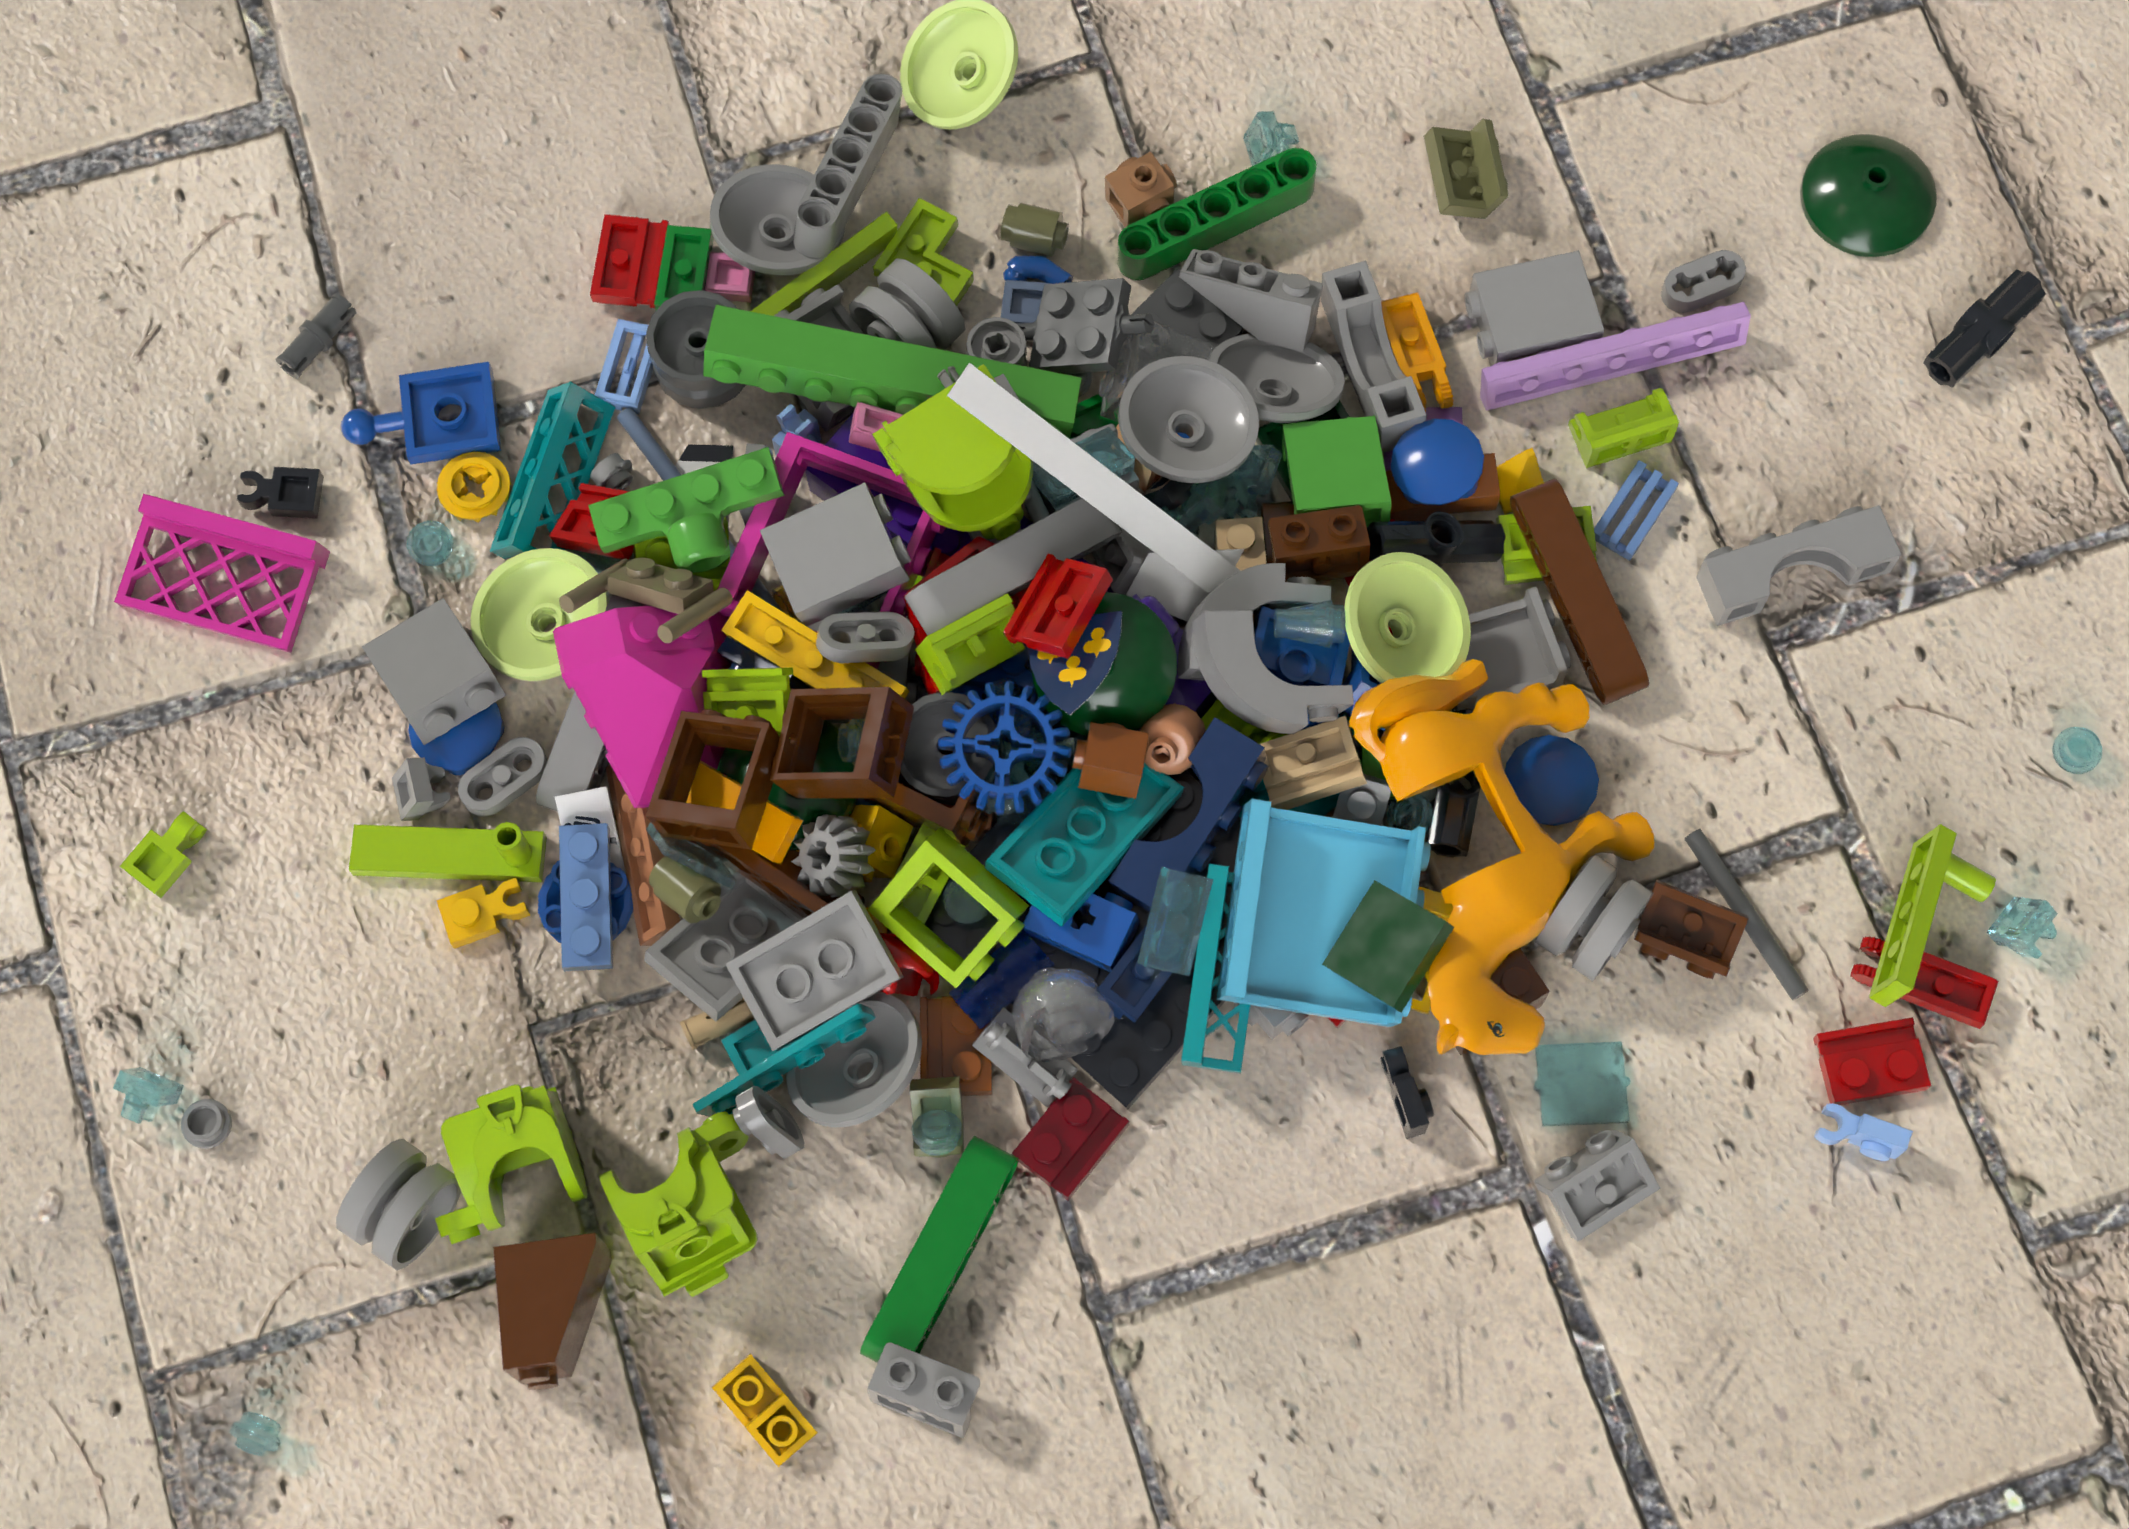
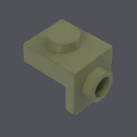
(937, 1095)

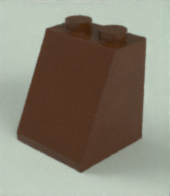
(547, 1304)

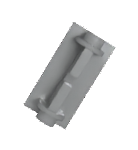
(1039, 1078)

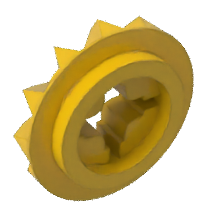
(479, 468)

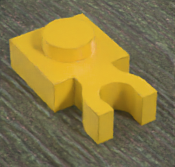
(475, 914)

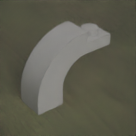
(1249, 590)
(1247, 688)

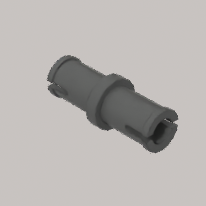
(316, 335)

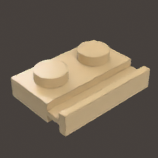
(1312, 764)

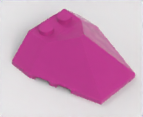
(639, 686)

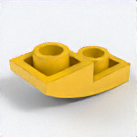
(764, 1410)

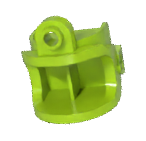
(958, 467)
(500, 1136)
(693, 1218)

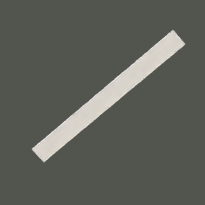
(1090, 479)

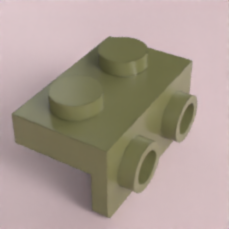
(1466, 170)

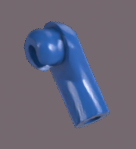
(1035, 267)

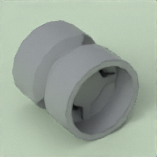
(998, 340)

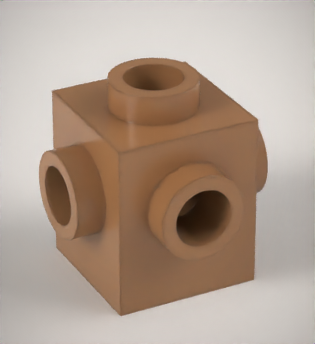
(1139, 188)

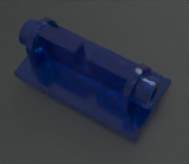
(1002, 980)

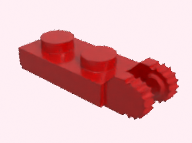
(1939, 986)

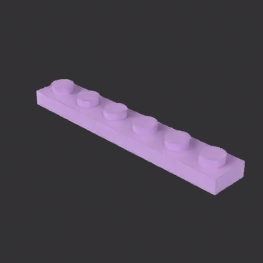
(1614, 355)

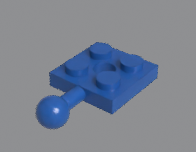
(422, 400)

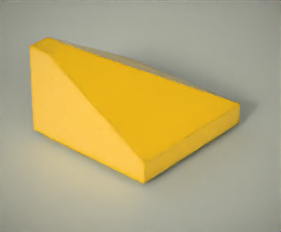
(1517, 476)

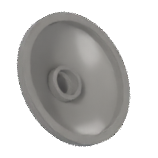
(756, 219)
(1283, 381)
(1192, 399)
(862, 1075)

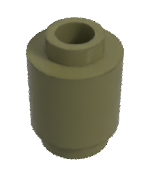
(1034, 229)
(685, 890)

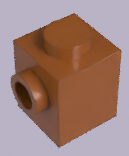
(1111, 759)

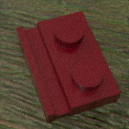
(1070, 1139)

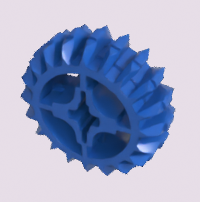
(1026, 747)

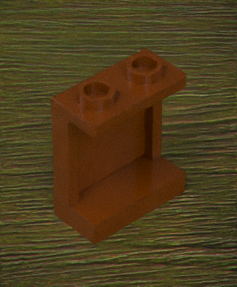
(961, 822)

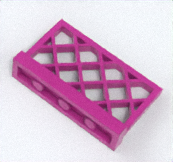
(226, 533)

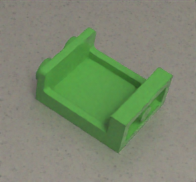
(1337, 466)

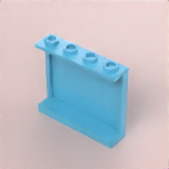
(1292, 899)

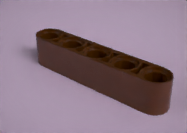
(1579, 591)

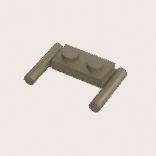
(655, 586)

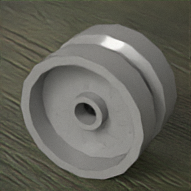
(908, 308)
(1600, 921)
(398, 1203)

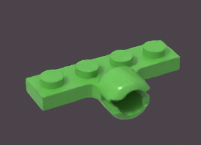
(689, 509)

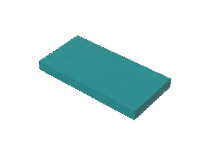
(1078, 841)

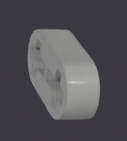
(1705, 288)

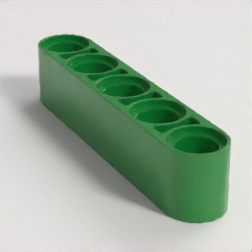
(1226, 196)
(942, 1249)

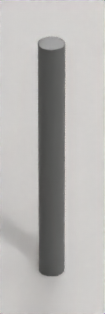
(1755, 926)

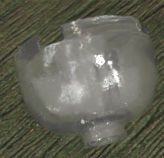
(1059, 1013)

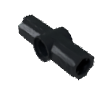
(1984, 328)
(1439, 539)
(1454, 816)

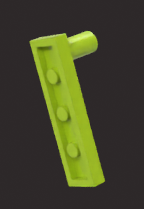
(834, 268)
(448, 852)
(1927, 869)

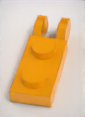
(1416, 346)

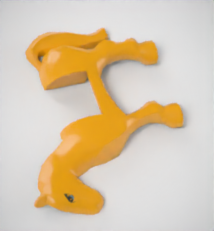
(1510, 899)

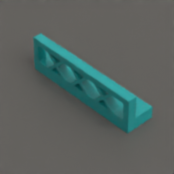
(544, 460)
(1204, 982)

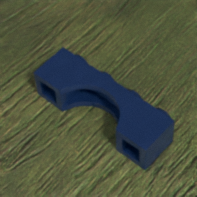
(1226, 767)

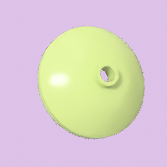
(947, 52)
(520, 603)
(1420, 608)

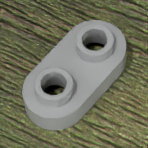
(865, 637)
(500, 774)
(768, 1121)

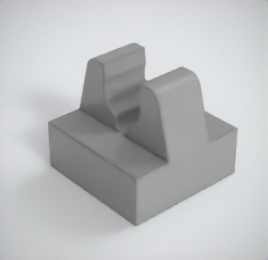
(414, 789)

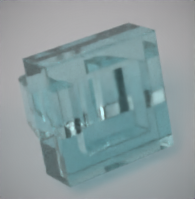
(1268, 137)
(2023, 924)
(145, 1093)

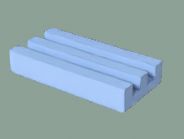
(620, 398)

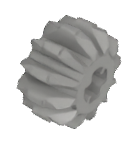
(833, 855)

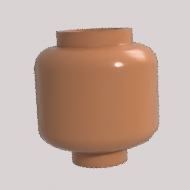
(1172, 738)

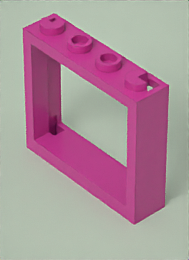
(791, 463)

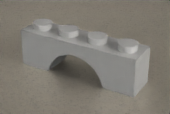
(1361, 336)
(1851, 547)

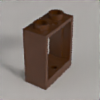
(879, 751)
(705, 823)

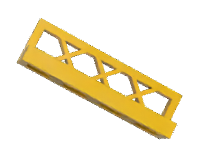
(793, 645)

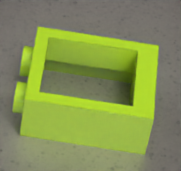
(973, 878)

